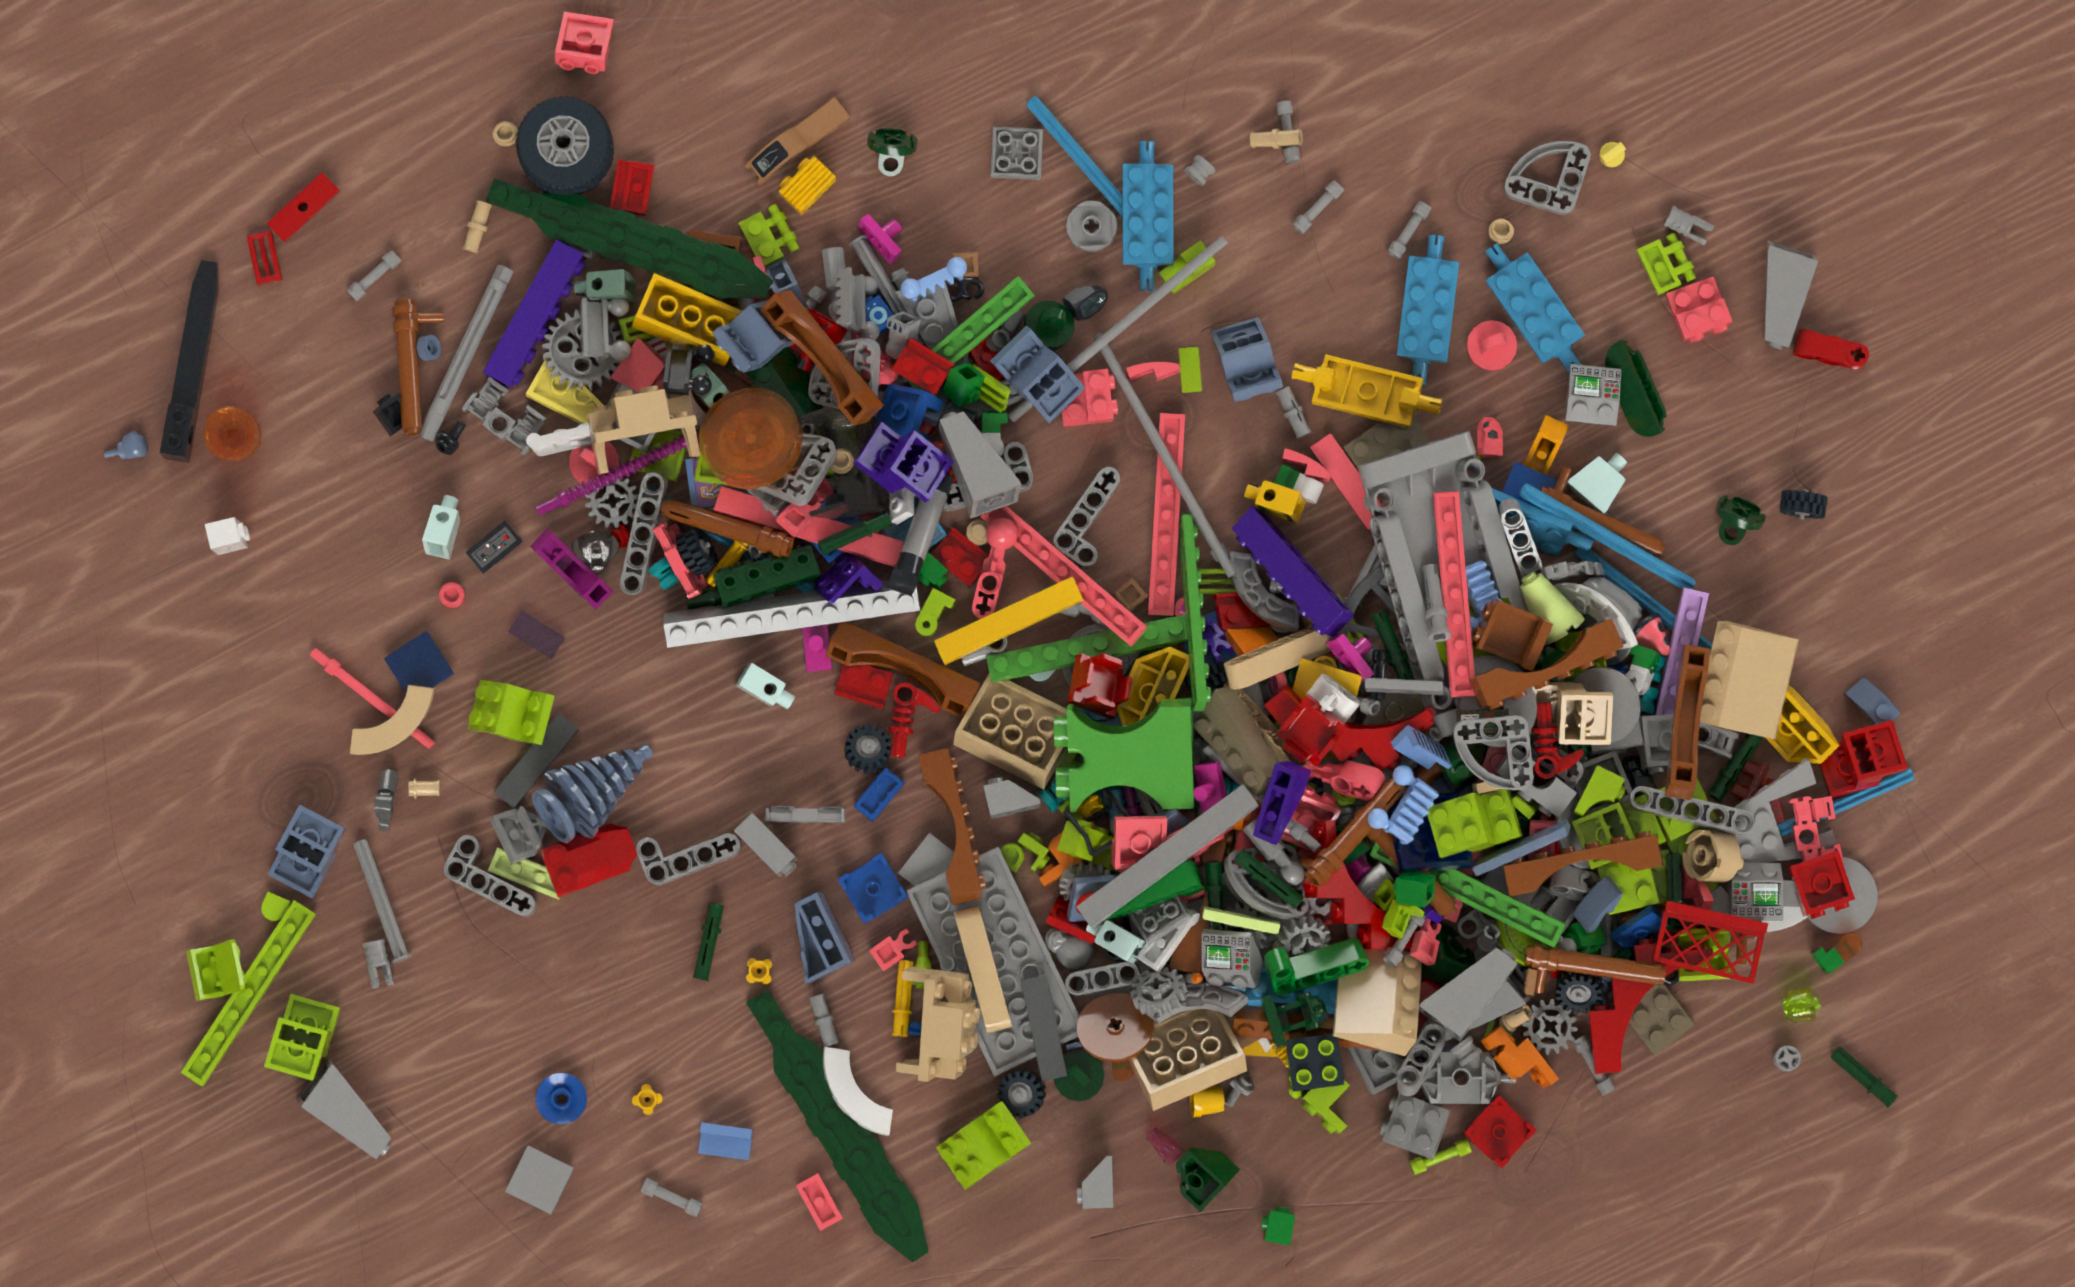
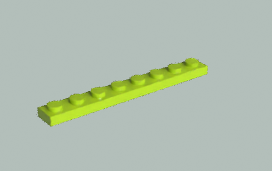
(243, 1002)

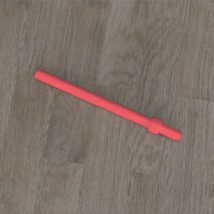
(333, 668)

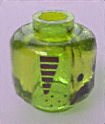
(1801, 1005)

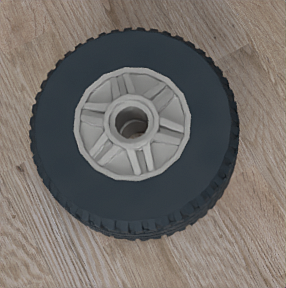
(558, 124)

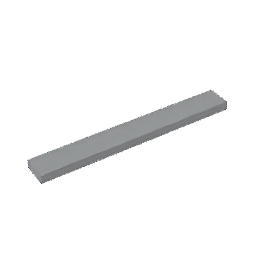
(1167, 856)

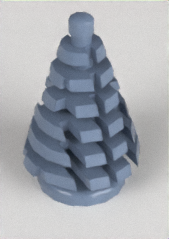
(586, 793)

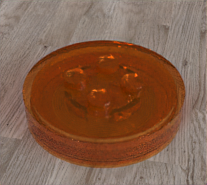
(750, 438)

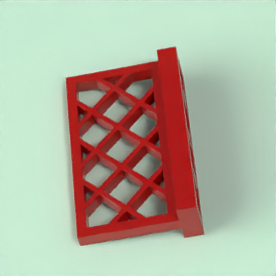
(1712, 919)

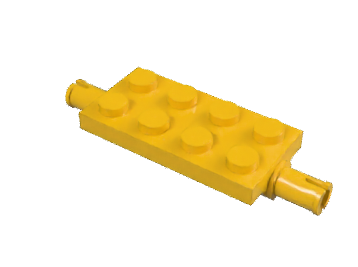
(1367, 390)

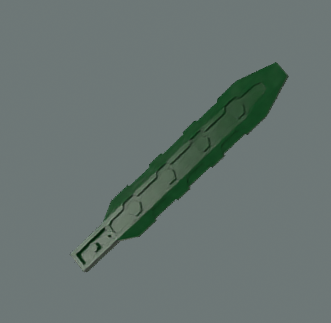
(637, 242)
(851, 1147)

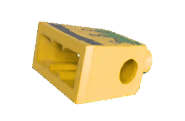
(1287, 502)

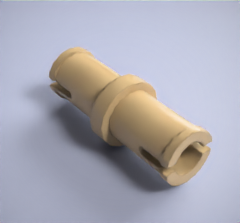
(1276, 138)
(477, 226)

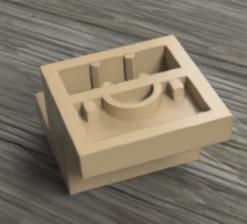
(1579, 714)

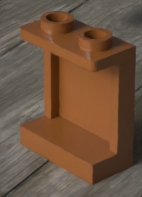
(1511, 633)

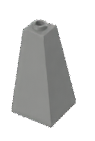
(1786, 287)
(978, 469)
(1467, 995)
(1506, 1000)
(339, 1107)

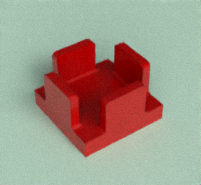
(1099, 684)
(1310, 732)

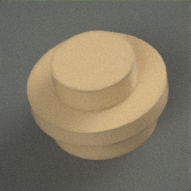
(505, 134)
(1501, 231)
(843, 461)
(976, 532)

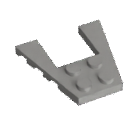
(1764, 840)

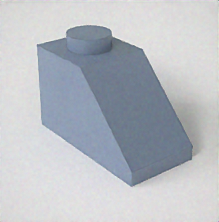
(784, 279)
(1871, 702)

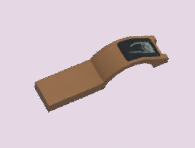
(797, 140)

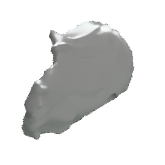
(1626, 601)

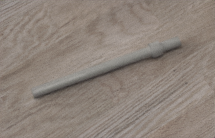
(1297, 830)

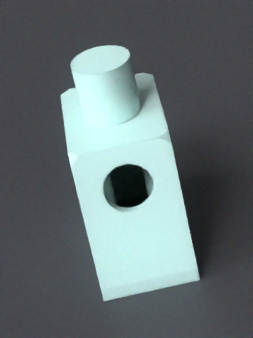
(1599, 482)
(440, 536)
(753, 682)
(1125, 945)

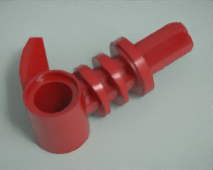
(902, 717)
(1546, 743)

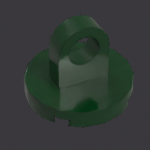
(891, 144)
(1050, 323)
(1738, 514)
(1083, 1076)

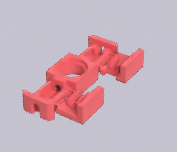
(691, 583)
(1804, 814)

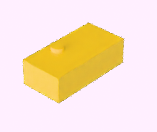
(683, 316)

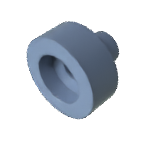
(428, 348)

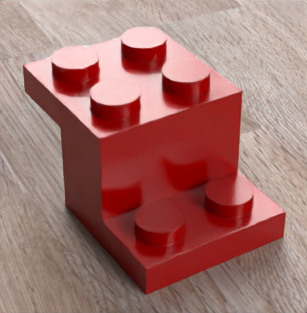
(1863, 759)

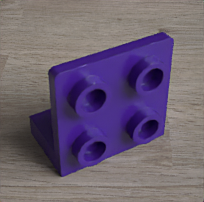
(842, 575)

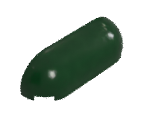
(1637, 390)

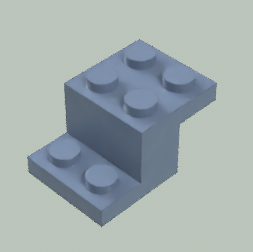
(751, 339)
(1246, 359)
(1037, 374)
(306, 851)

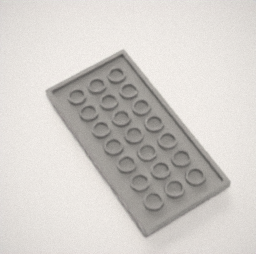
(1016, 951)

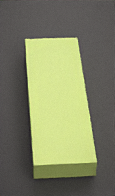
(523, 872)
(1241, 920)

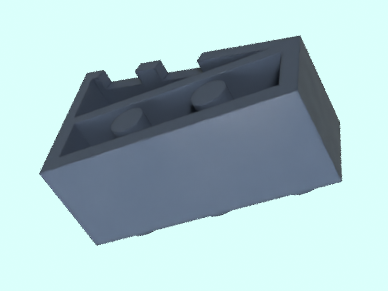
(820, 938)

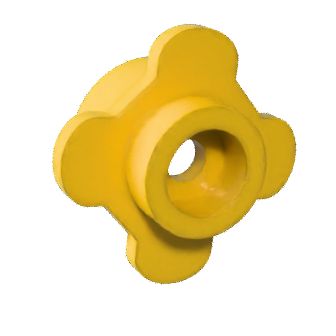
(1090, 805)
(764, 976)
(639, 1100)

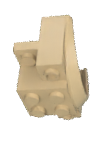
(638, 416)
(946, 1026)

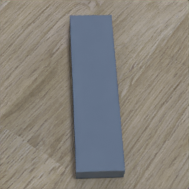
(1521, 847)

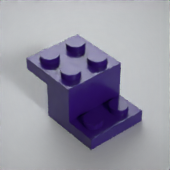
(903, 462)

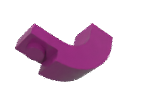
(571, 569)

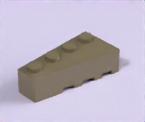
(1237, 740)

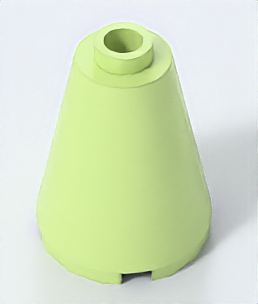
(1547, 602)

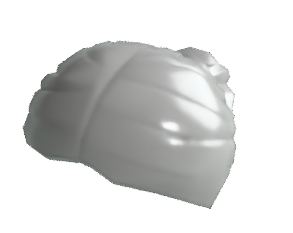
(1069, 949)

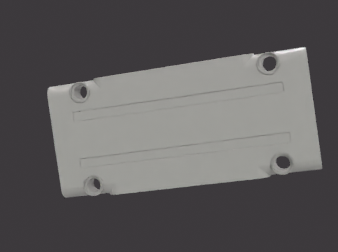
(1407, 542)

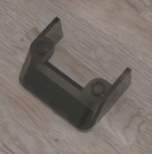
(856, 490)

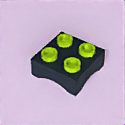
(1314, 1062)

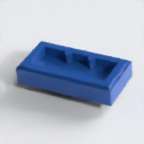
(879, 794)
(1637, 927)

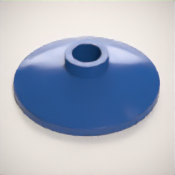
(548, 1094)

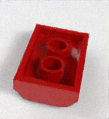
(589, 860)

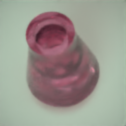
(1165, 1146)

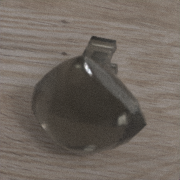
(595, 549)

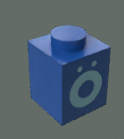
(877, 312)

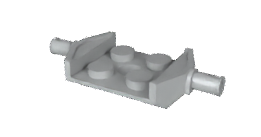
(1480, 1084)

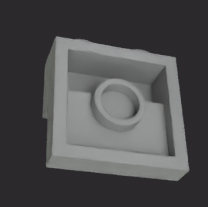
(1656, 738)
(1415, 1125)

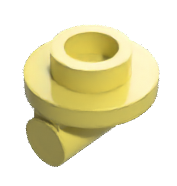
(1612, 154)

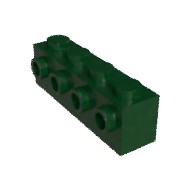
(765, 576)

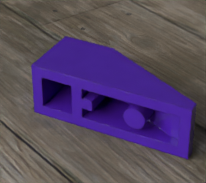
(1281, 800)

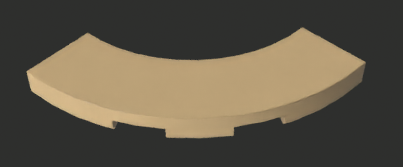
(398, 727)

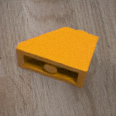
(1546, 445)

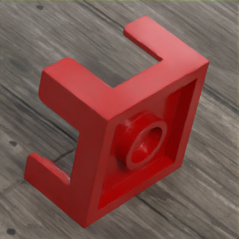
(1499, 1131)

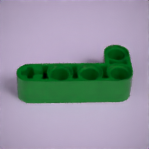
(1182, 880)
(1314, 967)

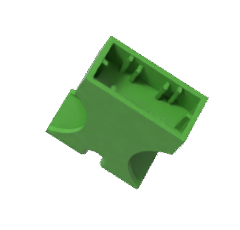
(1145, 755)

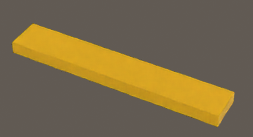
(1008, 620)

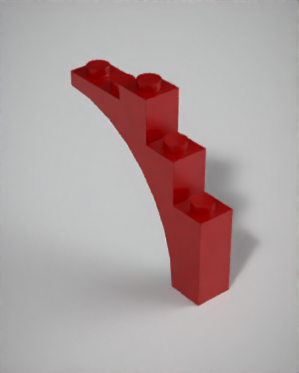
(1373, 739)
(1348, 903)
(1609, 1026)

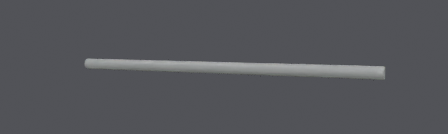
(1133, 315)
(1167, 459)

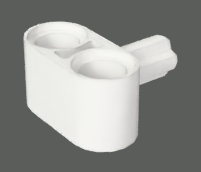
(1334, 697)

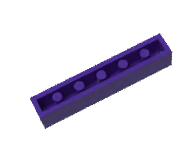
(534, 315)
(1292, 572)

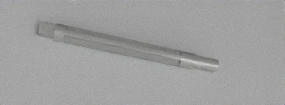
(465, 353)

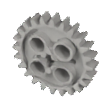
(565, 363)

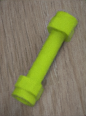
(1460, 1148)

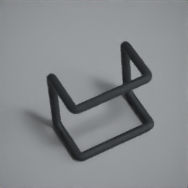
(1108, 797)

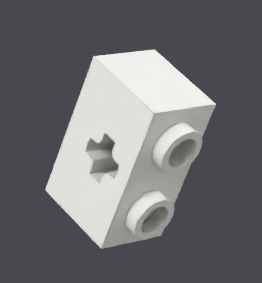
(227, 535)

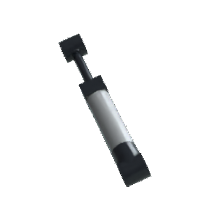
(921, 531)

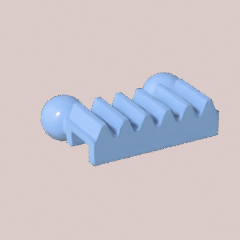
(912, 288)
(1480, 590)
(1410, 809)

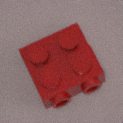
(1821, 885)

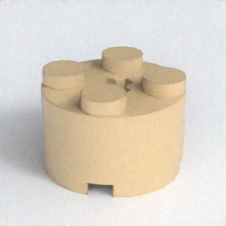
(1712, 856)

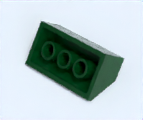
(786, 380)

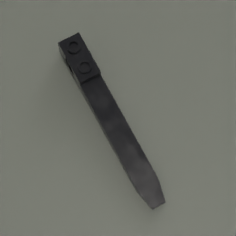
(191, 366)

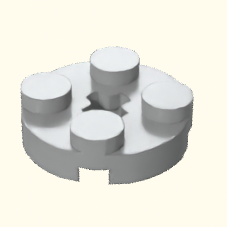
(1101, 237)

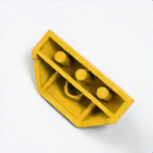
(1153, 679)
(1802, 732)

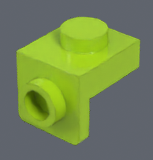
(1033, 844)
(1398, 917)

